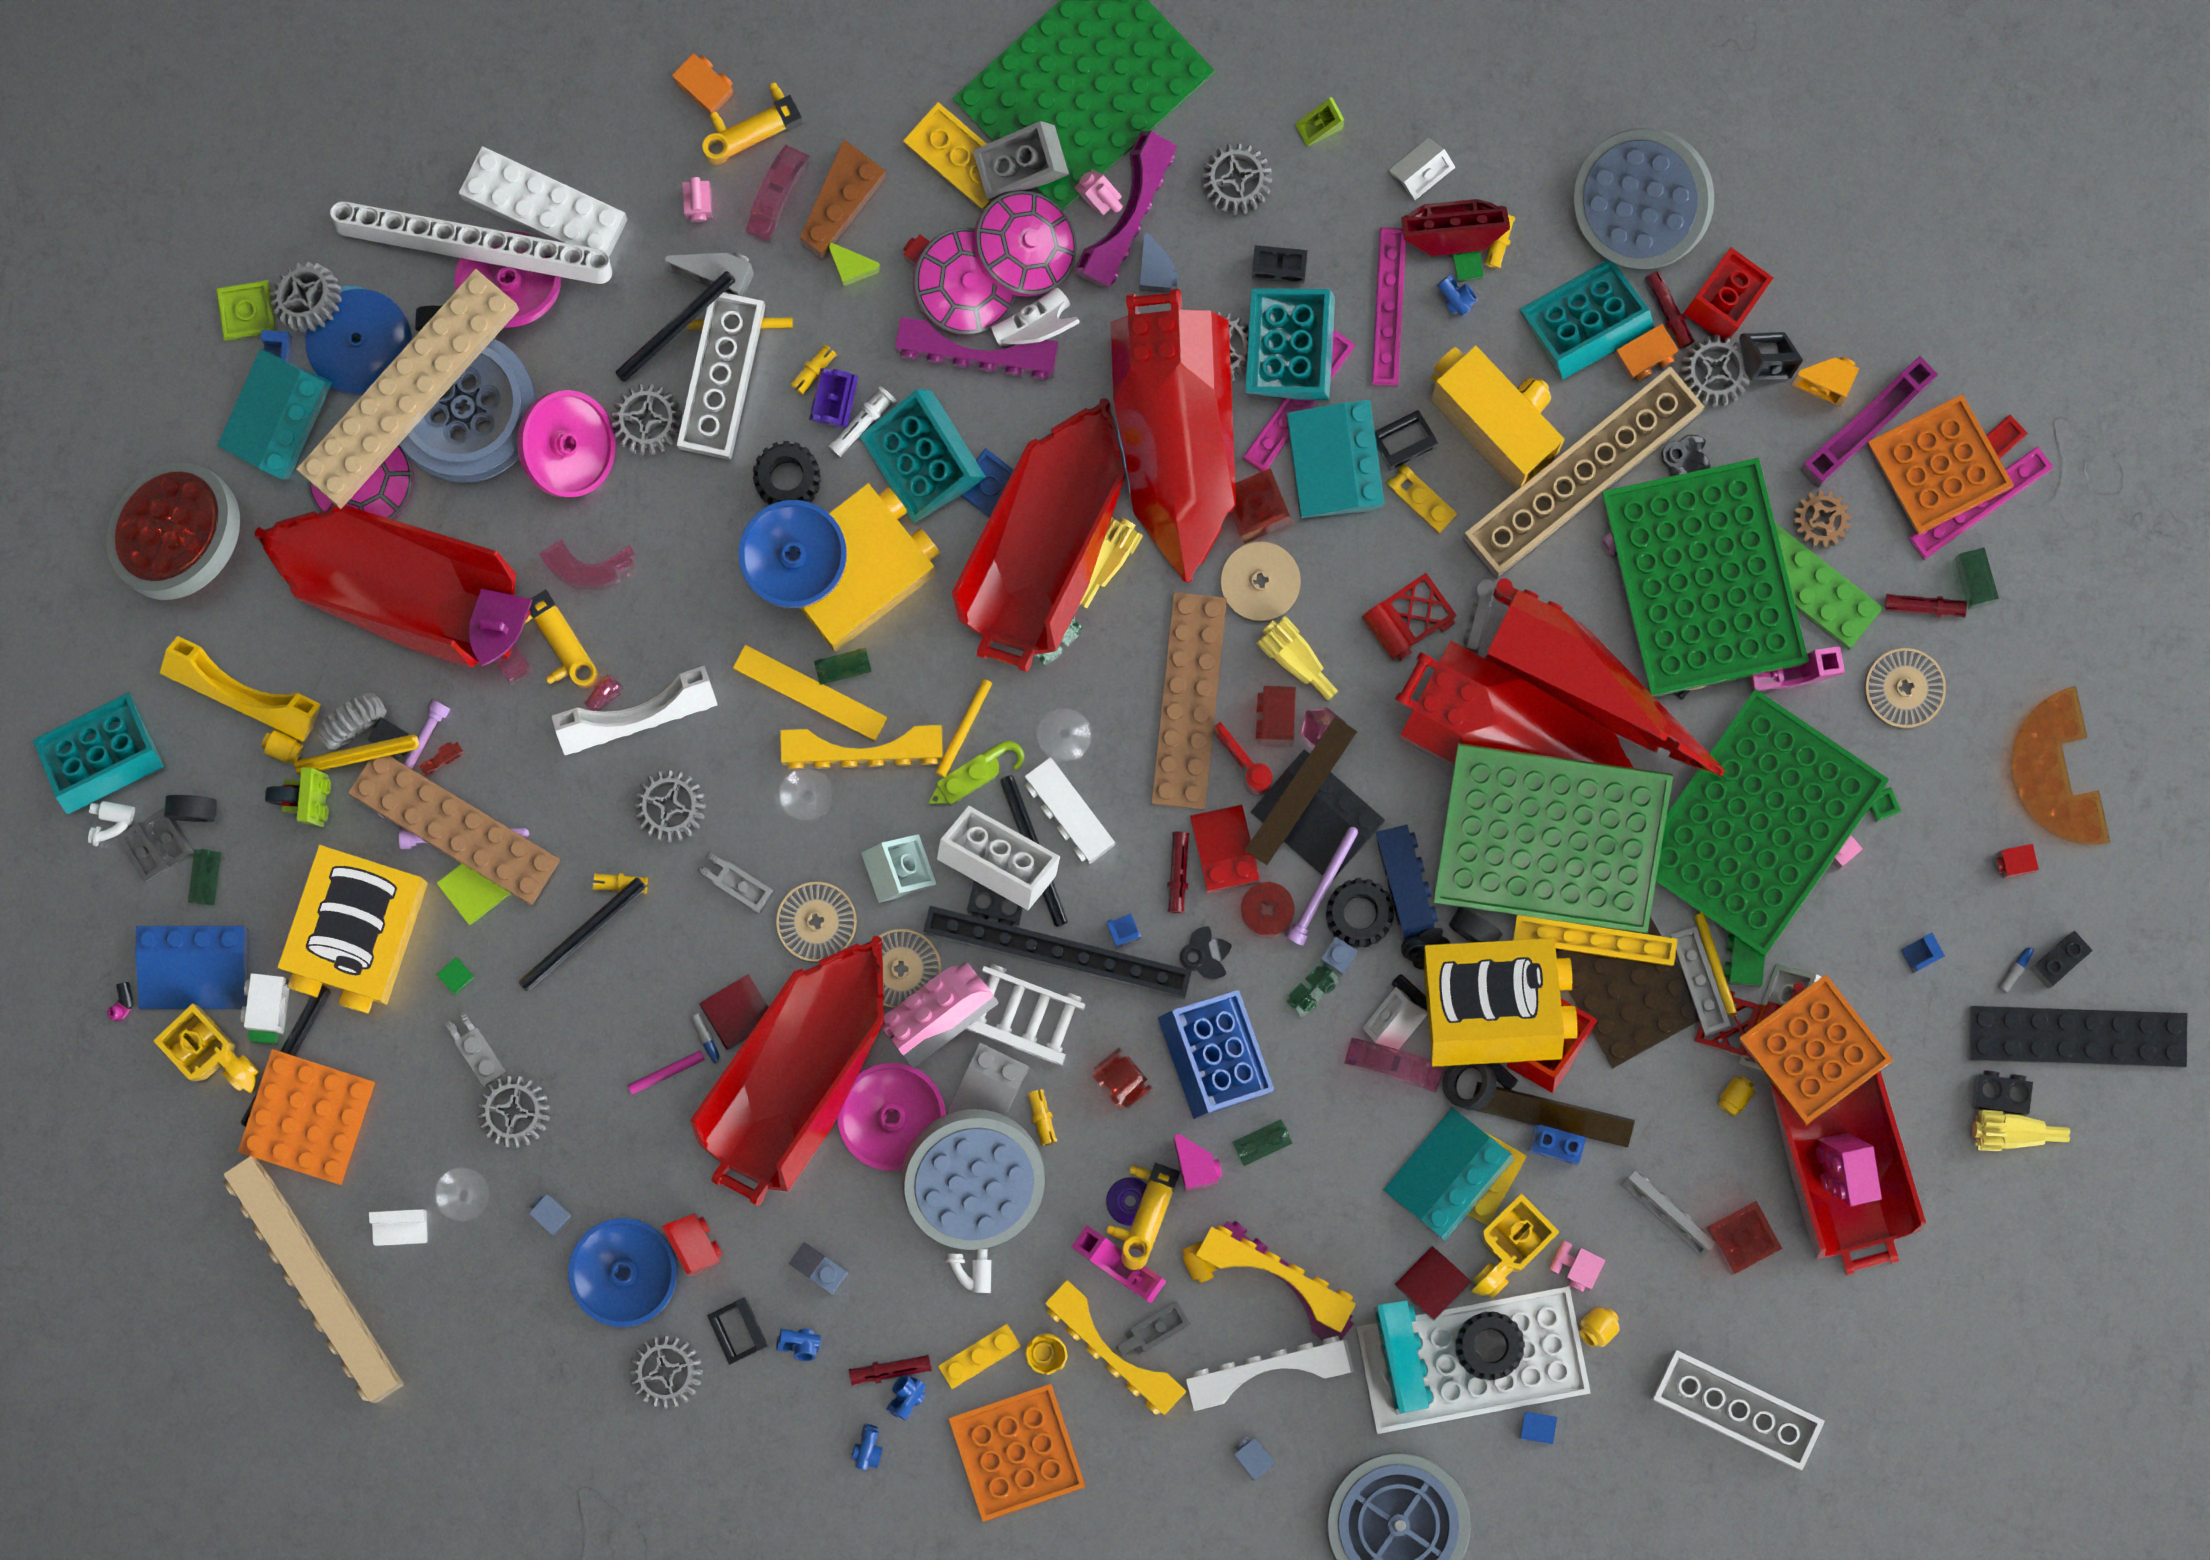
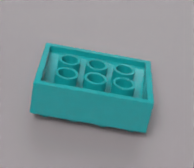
(1587, 318)
(1290, 343)
(274, 414)
(922, 455)
(1335, 459)
(97, 753)
(1449, 1174)
(1402, 1358)

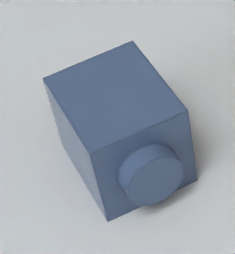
(1339, 956)
(549, 1214)
(1253, 1457)

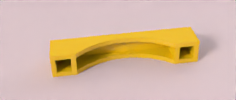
(193, 668)
(804, 748)
(1225, 1252)
(1156, 1387)

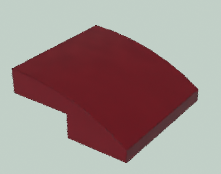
(735, 1011)
(1433, 1283)

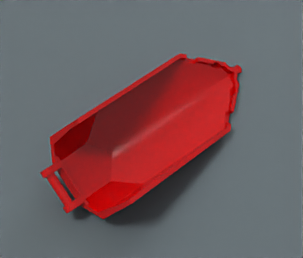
(1175, 423)
(1043, 539)
(388, 577)
(1579, 670)
(1493, 708)
(793, 1072)
(1831, 1223)

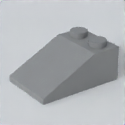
(1021, 160)
(708, 267)
(989, 1082)

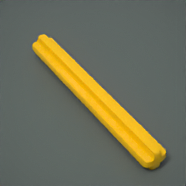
(359, 753)

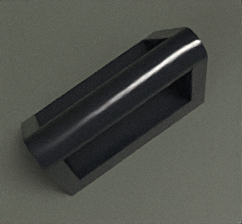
(1769, 366)
(1411, 452)
(751, 1324)

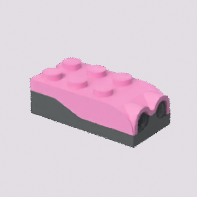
(937, 1013)

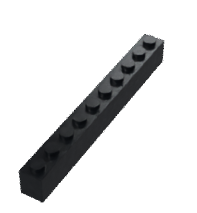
(1057, 952)

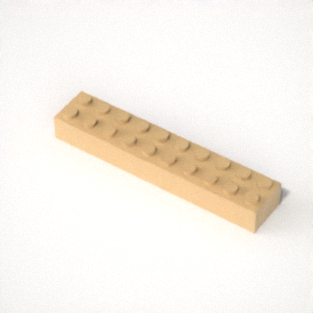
(408, 389)
(1583, 472)
(313, 1279)

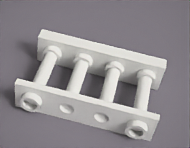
(1027, 1041)

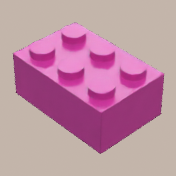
(1848, 1169)

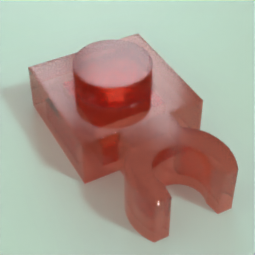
(447, 754)

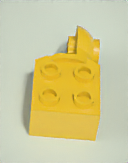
(202, 1048)
(1514, 1241)

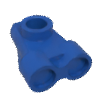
(1459, 299)
(803, 1343)
(909, 1394)
(866, 1452)

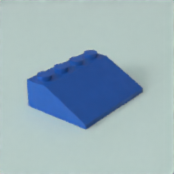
(191, 966)
(1215, 1054)

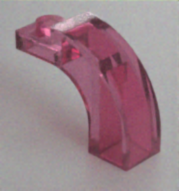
(775, 190)
(585, 575)
(1394, 1064)

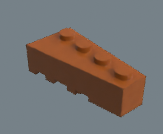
(842, 197)

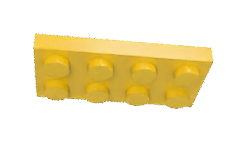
(948, 149)

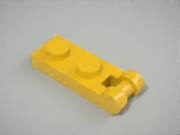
(1421, 499)

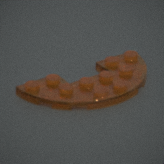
(2043, 777)

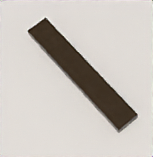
(1301, 791)
(1559, 1116)

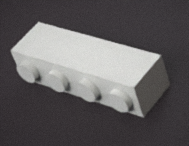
(1069, 810)

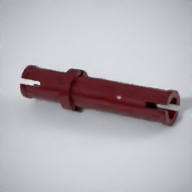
(1674, 319)
(1934, 606)
(1177, 884)
(889, 1370)

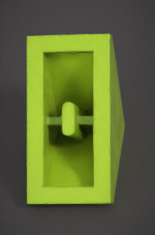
(1320, 122)
(852, 266)

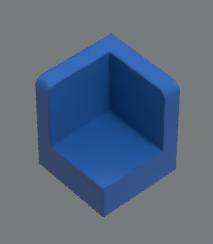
(277, 343)
(1123, 931)
(1922, 952)
(1538, 1428)

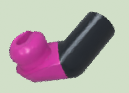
(124, 1003)

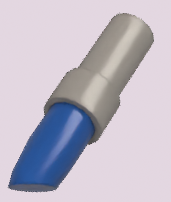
(2016, 969)
(705, 1037)

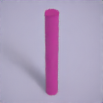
(666, 1072)

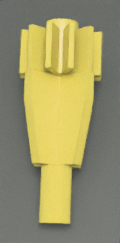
(1117, 544)
(1295, 655)
(2009, 1131)

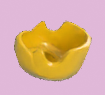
(1046, 1353)

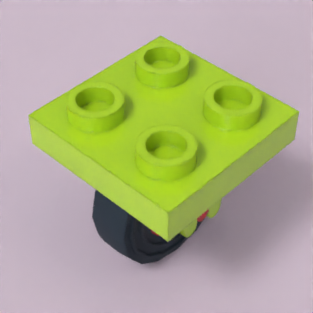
(306, 801)

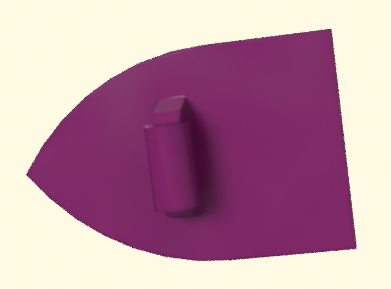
(496, 624)

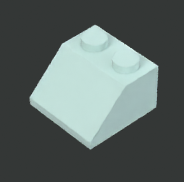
(898, 868)

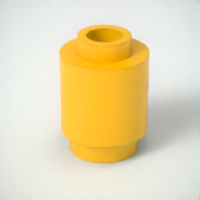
(282, 747)
(1736, 1095)
(1196, 1267)

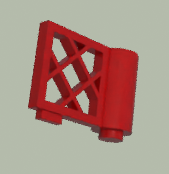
(1394, 632)
(1258, 775)
(1758, 1014)

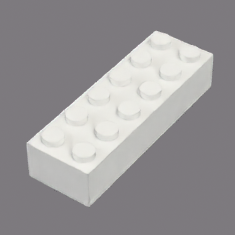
(540, 203)
(721, 376)
(1737, 1410)

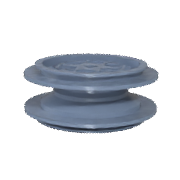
(478, 453)

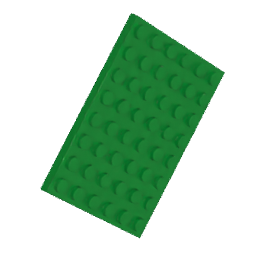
(1092, 73)
(1705, 577)
(1769, 827)
(1552, 838)

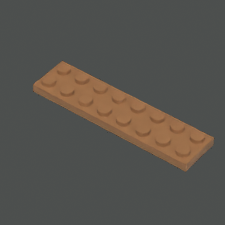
(1189, 701)
(454, 827)

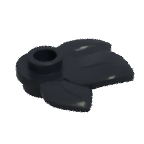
(1690, 455)
(1414, 947)
(1209, 953)

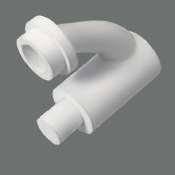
(113, 812)
(981, 1271)

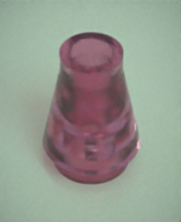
(603, 693)

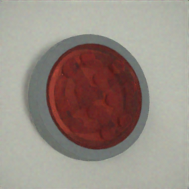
(173, 531)

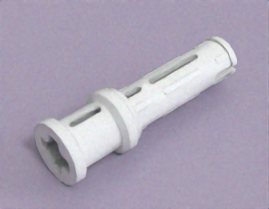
(870, 412)

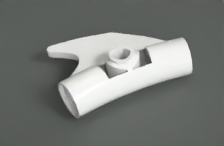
(1036, 321)

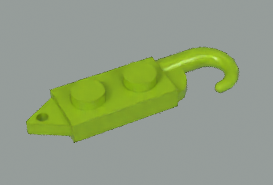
(974, 774)

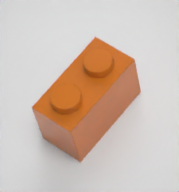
(703, 84)
(1647, 353)

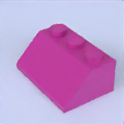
(1196, 1165)

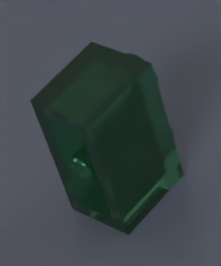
(1976, 578)

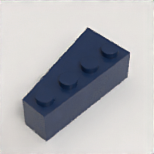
(1405, 880)

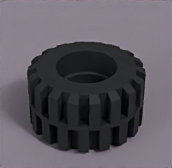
(786, 454)
(1360, 889)
(1490, 1321)

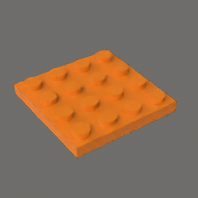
(1940, 464)
(1815, 1049)
(306, 1117)
(1017, 1452)

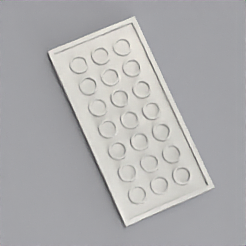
(1548, 1372)

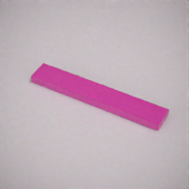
(1388, 307)
(1276, 432)
(2022, 474)

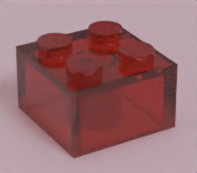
(1259, 506)
(1277, 716)
(1744, 1238)

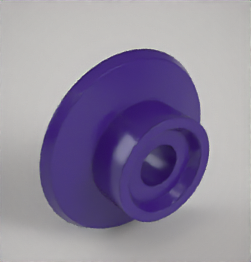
(1116, 1199)

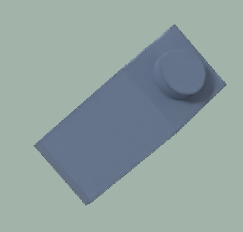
(1156, 268)
(818, 1268)

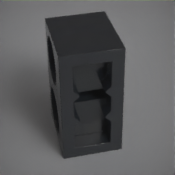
(1279, 263)
(994, 910)
(2061, 959)
(2002, 1099)

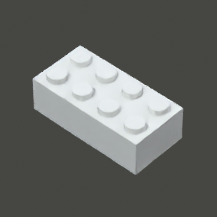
(998, 857)

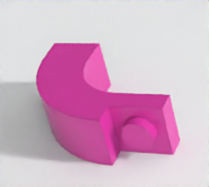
(1822, 666)
(1108, 1258)

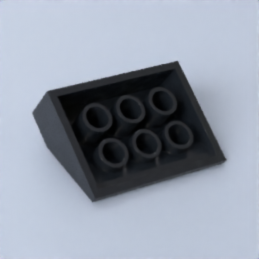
(1324, 820)

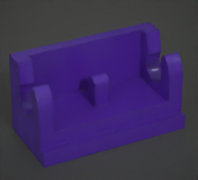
(833, 397)

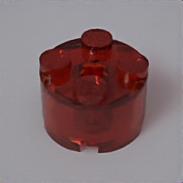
(1265, 925)
(1122, 1079)

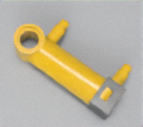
(752, 130)
(562, 641)
(1150, 1213)

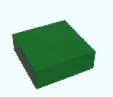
(1468, 266)
(1885, 805)
(455, 975)
(263, 1037)

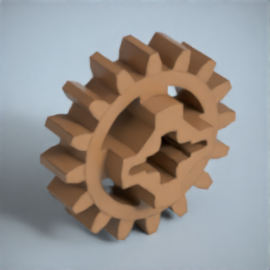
(1817, 508)

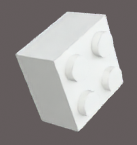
(265, 1003)

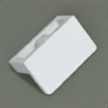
(1422, 168)
(1394, 1020)
(399, 1227)

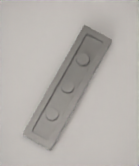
(1701, 982)
(1675, 1219)

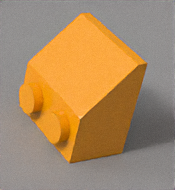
(1828, 379)

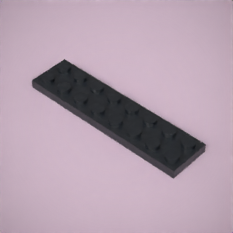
(2078, 1036)

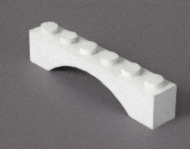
(585, 728)
(1215, 1388)

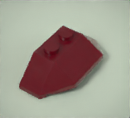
(1455, 226)

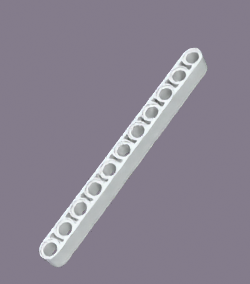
(480, 250)

